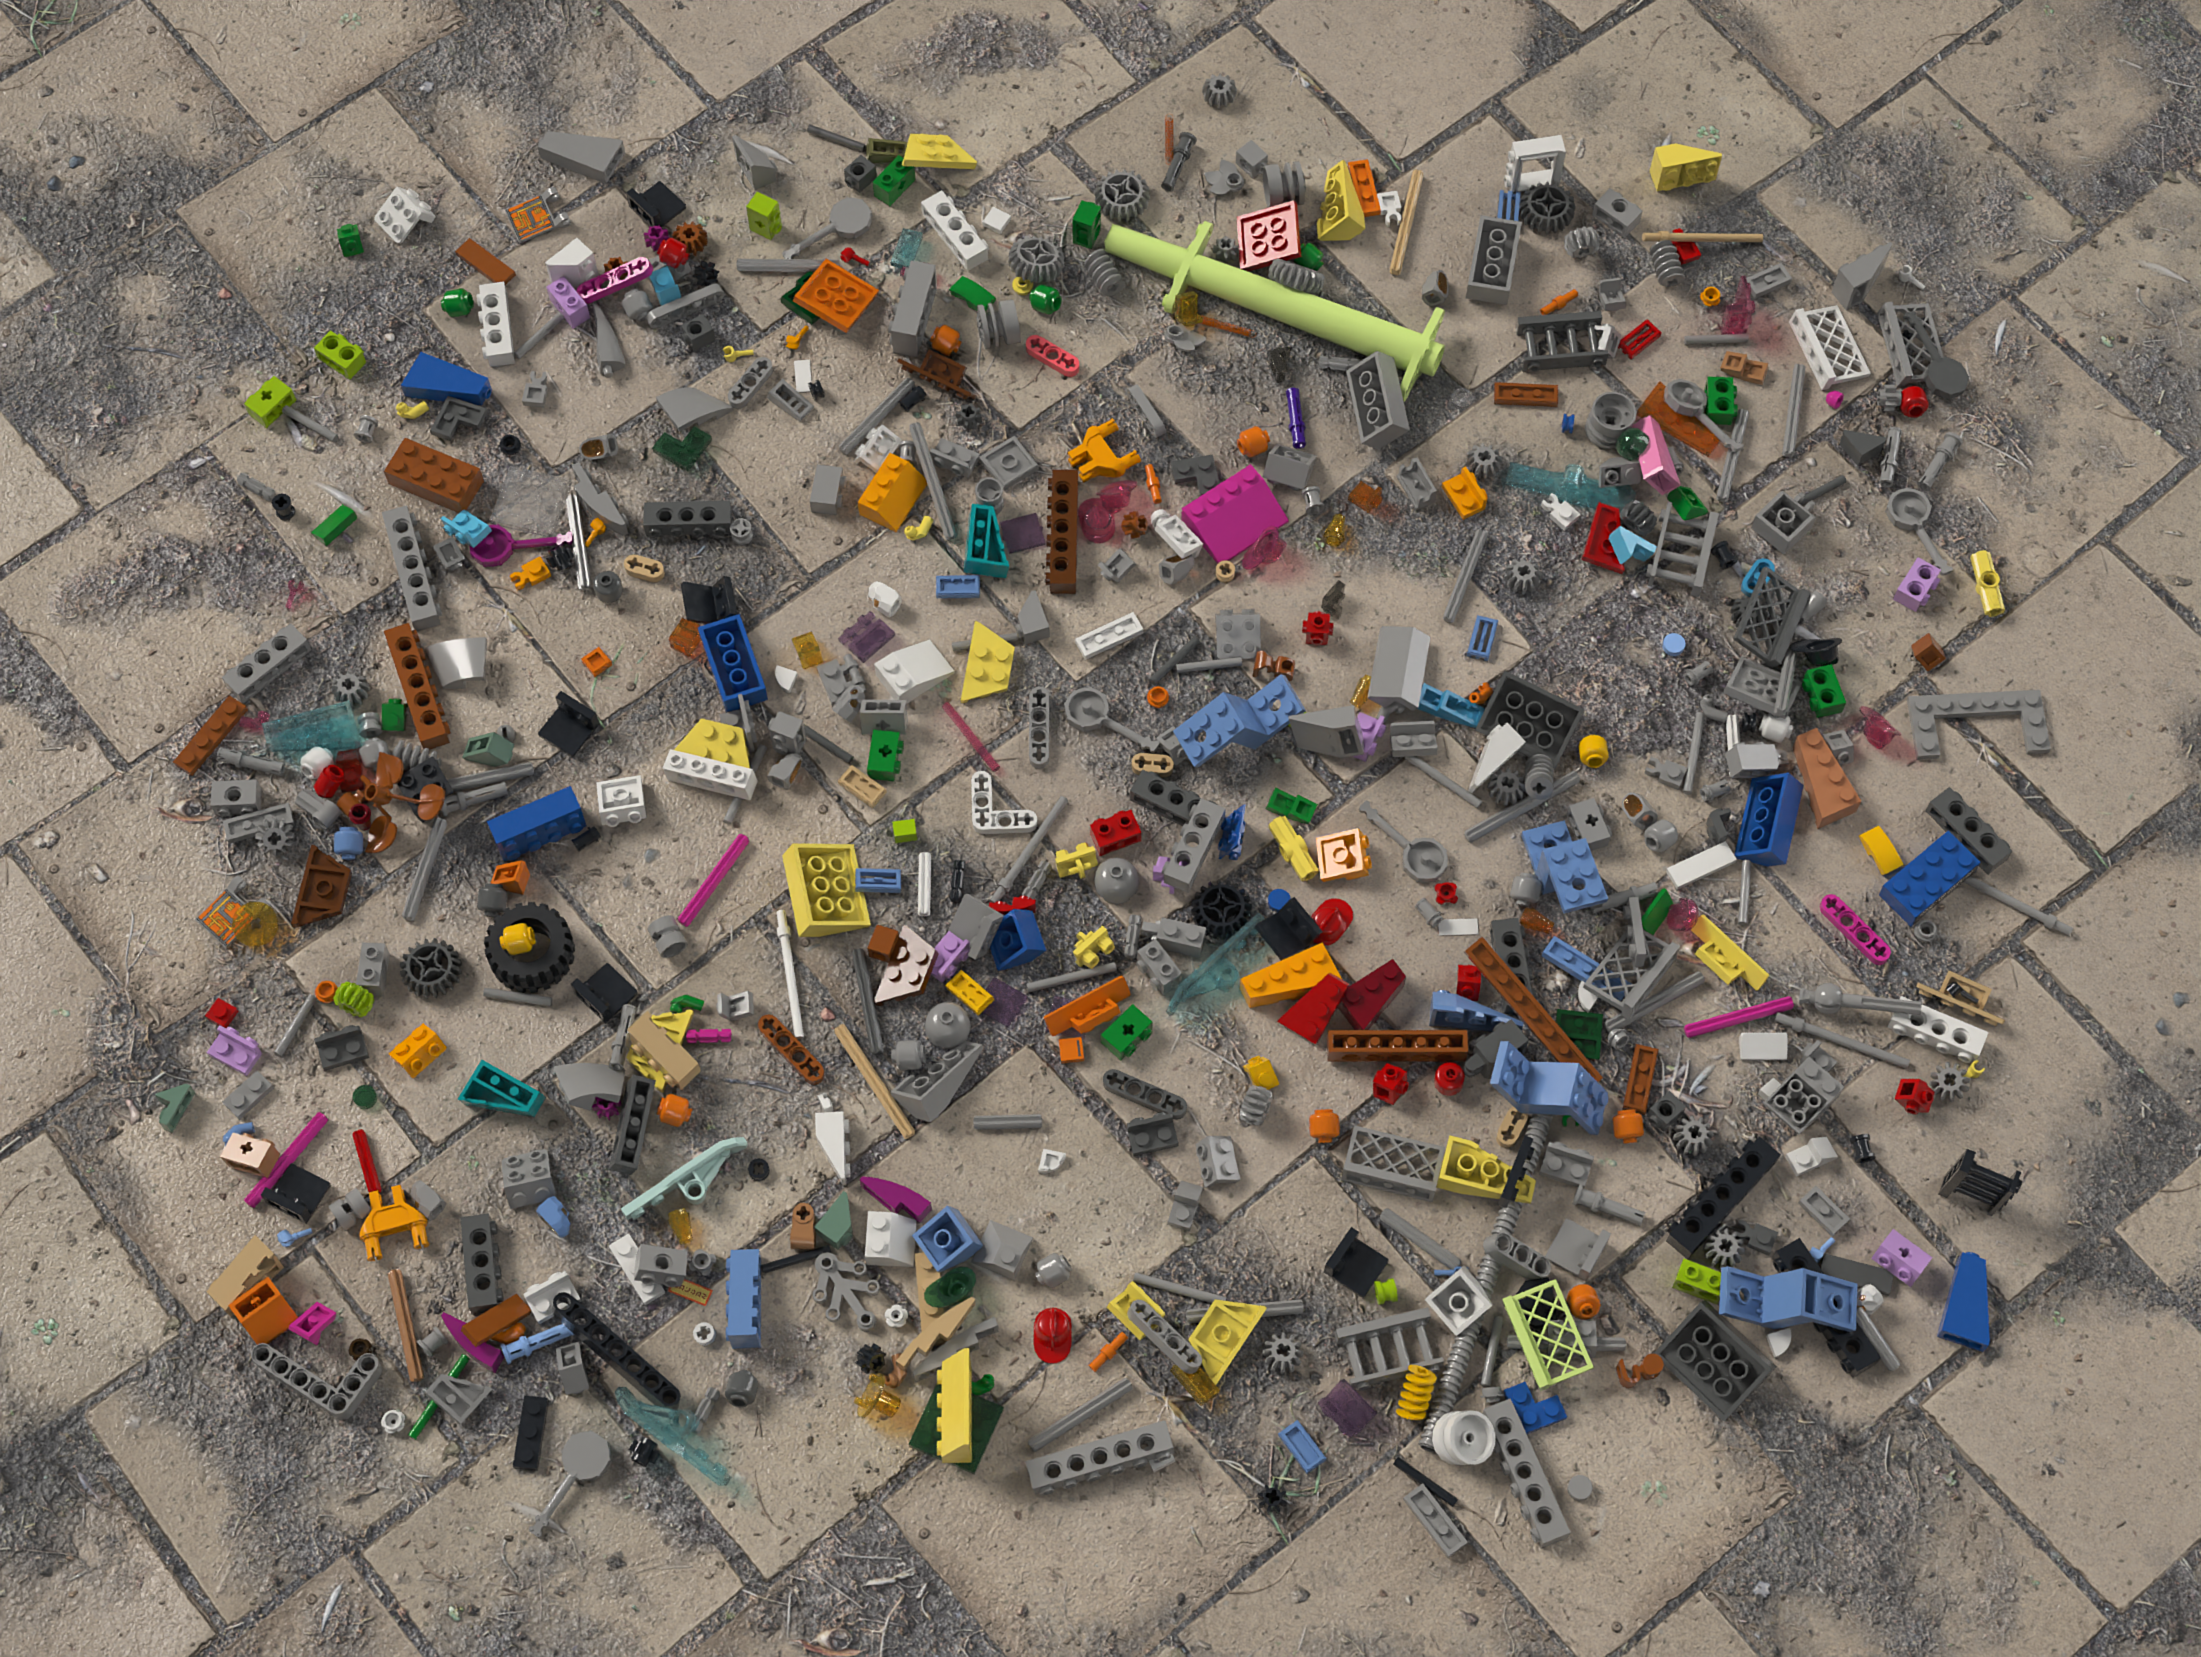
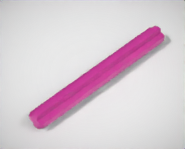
(713, 880)
(1738, 1017)
(287, 1158)

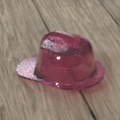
(1117, 495)
(1096, 521)
(1265, 550)
(1877, 728)

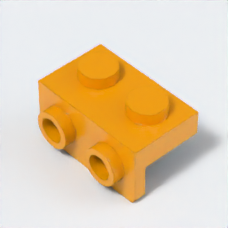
(418, 1050)

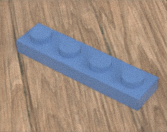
(1578, 964)

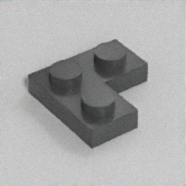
(455, 413)
(1197, 469)

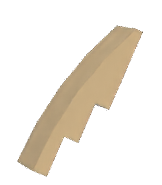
(942, 1327)

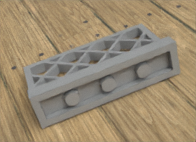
(1895, 342)
(1644, 984)
(1387, 1180)

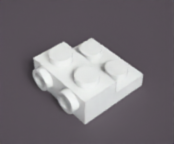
(621, 800)

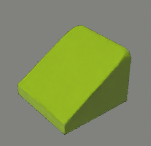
(904, 830)

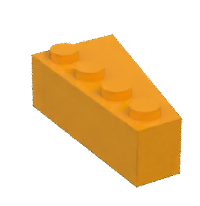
(1288, 977)

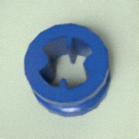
(1567, 423)

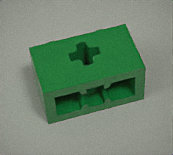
(893, 181)
(878, 765)
(1130, 1021)

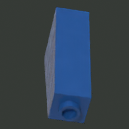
(437, 379)
(1966, 1307)

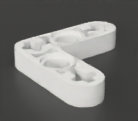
(992, 818)

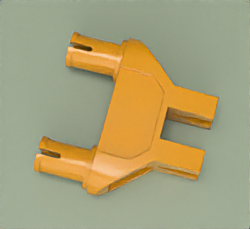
(1099, 455)
(391, 1220)

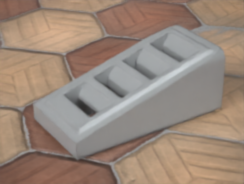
(774, 397)

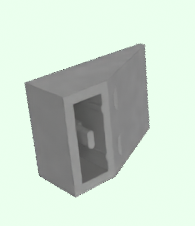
(1858, 277)
(1329, 732)
(1804, 1096)

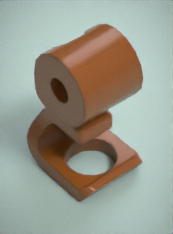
(1282, 665)
(348, 799)
(1649, 1369)

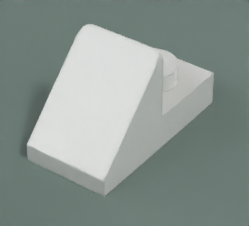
(1811, 1156)

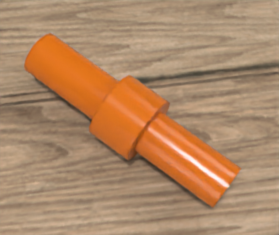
(1559, 302)
(1153, 484)
(1108, 1352)

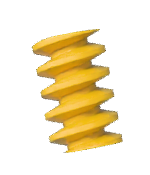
(1418, 1393)

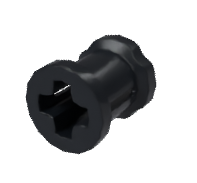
(283, 507)
(1724, 555)
(1862, 1148)

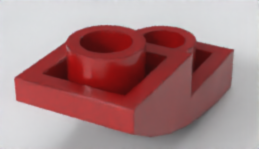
(1021, 903)

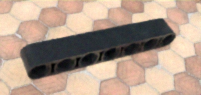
(610, 1342)

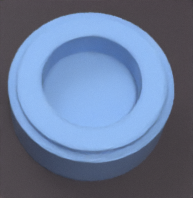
(1673, 644)

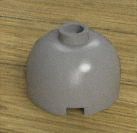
(1116, 880)
(947, 1025)

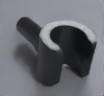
(1954, 989)

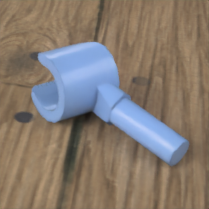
(287, 1239)
(1818, 1253)

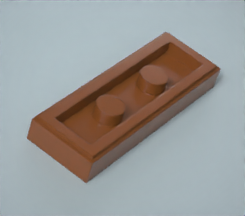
(485, 262)
(1526, 394)
(1640, 1079)
(496, 1320)

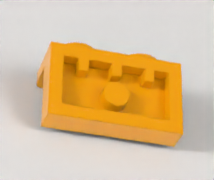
(1465, 494)

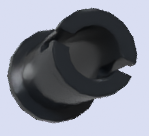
(917, 395)
(586, 838)

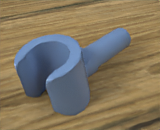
(1447, 1272)

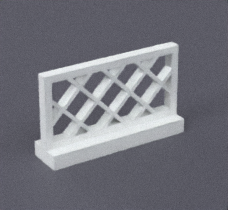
(1814, 348)

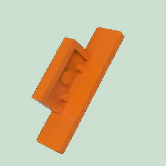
(1089, 1009)

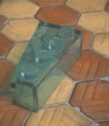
(324, 727)

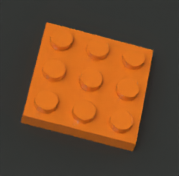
(836, 295)

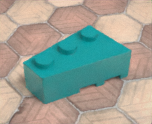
(983, 544)
(500, 1092)

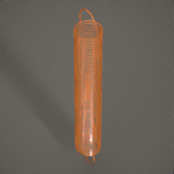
(1171, 144)
(1233, 328)

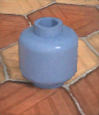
(348, 843)

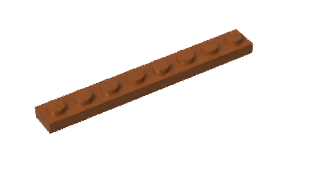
(1527, 1006)

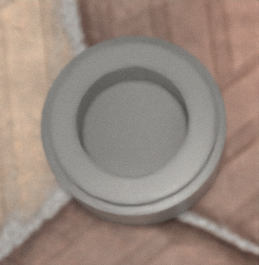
(1579, 1487)

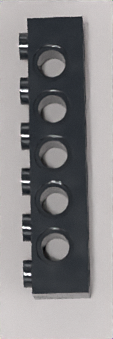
(1687, 1242)
(1852, 1363)

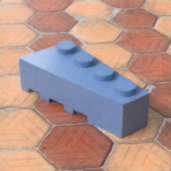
(744, 1299)

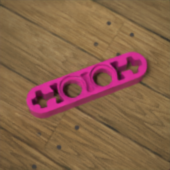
(614, 278)
(1851, 932)

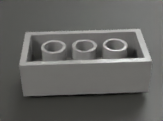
(1493, 260)
(913, 308)
(1377, 400)

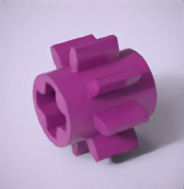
(655, 237)
(607, 1112)

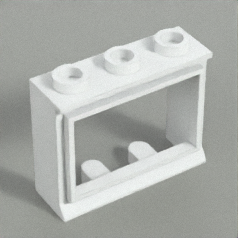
(1531, 150)

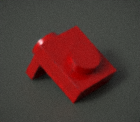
(1468, 982)

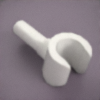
(1907, 276)

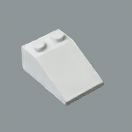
(912, 670)
(1501, 746)

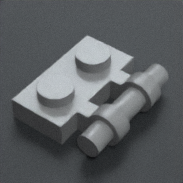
(833, 677)

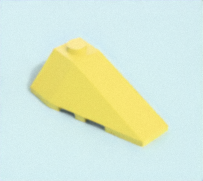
(1342, 211)
(1477, 1173)

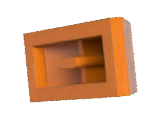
(512, 876)

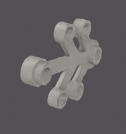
(844, 1287)

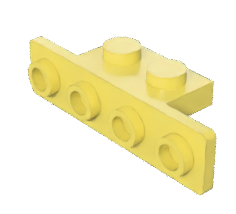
(1725, 956)

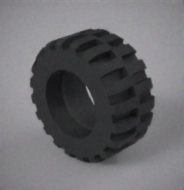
(538, 972)

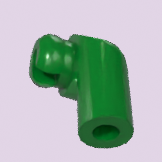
(684, 1001)
(983, 1385)

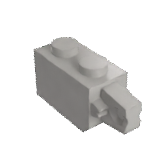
(1754, 760)
(1176, 936)

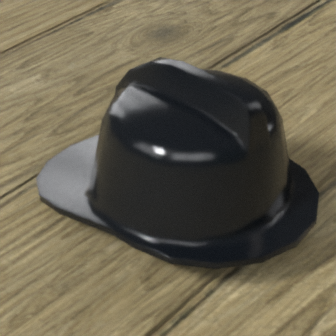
(1819, 651)

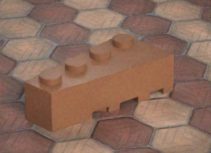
(1824, 780)

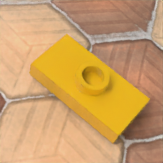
(969, 992)

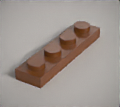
(210, 735)

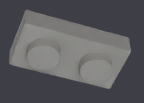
(1769, 280)
(248, 1094)
(1824, 1211)

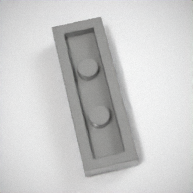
(246, 825)
(1634, 931)
(1435, 1520)

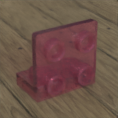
(1738, 315)

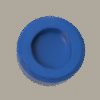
(1278, 899)

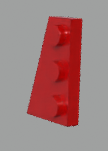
(1598, 546)
(1315, 1009)

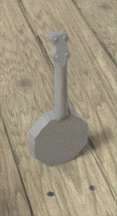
(847, 218)
(1691, 401)
(1910, 511)
(1088, 710)
(1422, 858)
(584, 1458)

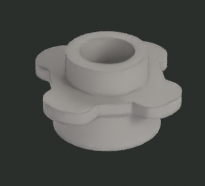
(700, 1255)

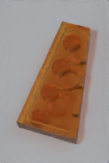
(1682, 427)

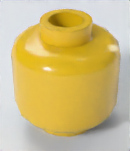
(1593, 751)
(517, 939)

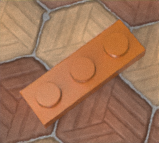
(1364, 186)

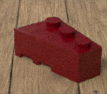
(1372, 995)

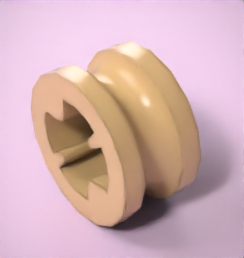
(1221, 566)

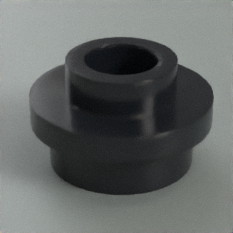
(509, 440)

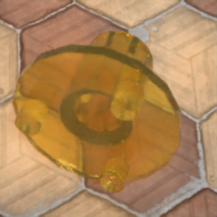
(876, 1398)

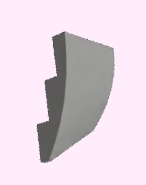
(691, 406)
(458, 661)
(589, 1080)

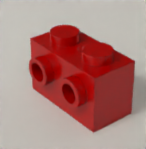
(1115, 832)

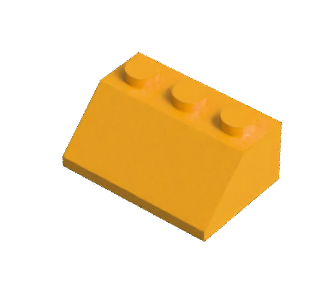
(892, 493)

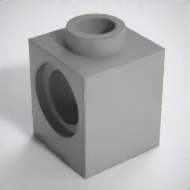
(1251, 159)

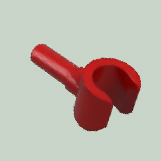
(848, 254)

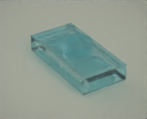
(906, 248)

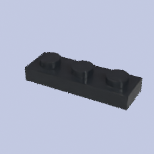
(1517, 1172)
(530, 1433)

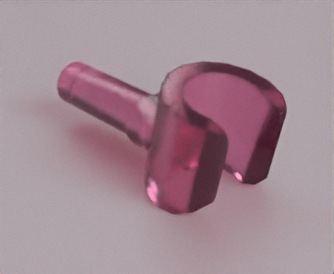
(293, 591)

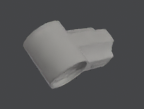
(322, 811)

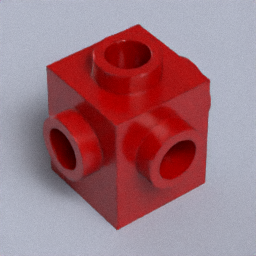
(1317, 628)
(1390, 1083)
(1914, 1096)

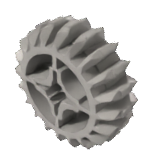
(1126, 202)
(1036, 259)
(1296, 276)

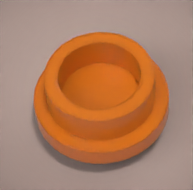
(1157, 697)
(326, 991)

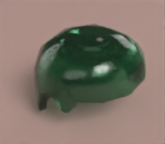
(1632, 443)

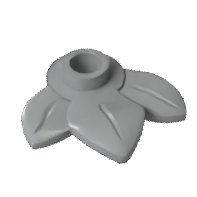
(1222, 180)
(1184, 337)

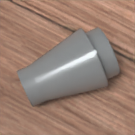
(1815, 603)

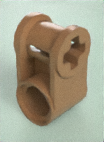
(803, 1231)

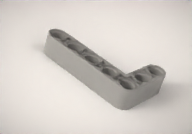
(315, 1384)

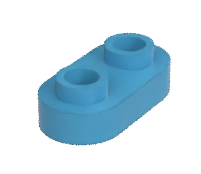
(1753, 575)

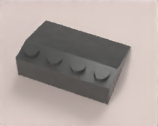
(1535, 714)
(1715, 1360)

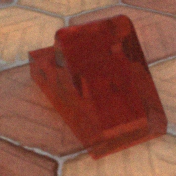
(351, 765)

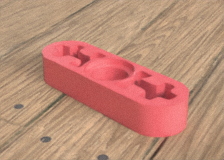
(1048, 347)

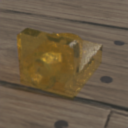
(807, 650)

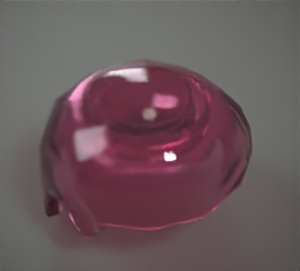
(1683, 916)

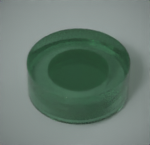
(364, 1097)

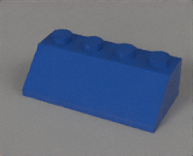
(1769, 819)

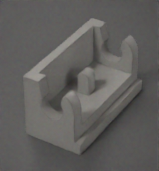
(1417, 484)

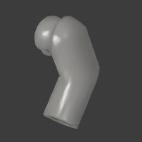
(1710, 710)

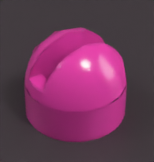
(1834, 399)

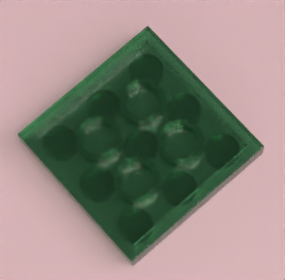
(984, 1422)

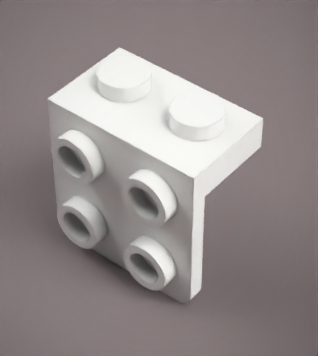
(402, 213)

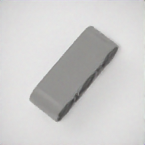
(1507, 1256)

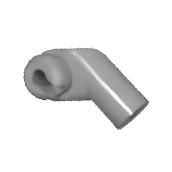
(1395, 706)

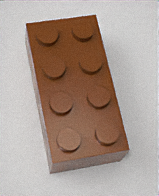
(433, 476)

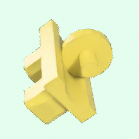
(1076, 862)
(1090, 945)

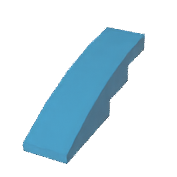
(1449, 706)

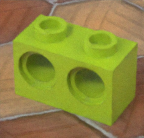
(338, 357)
(1698, 1281)

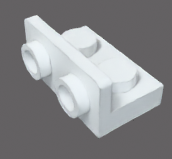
(879, 445)
(1179, 537)
(541, 1296)

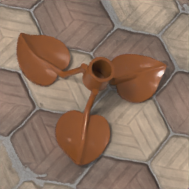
(389, 772)

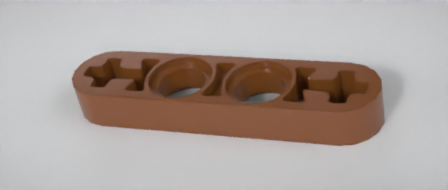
(793, 1047)

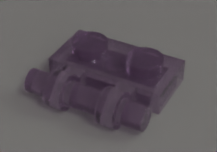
(871, 640)

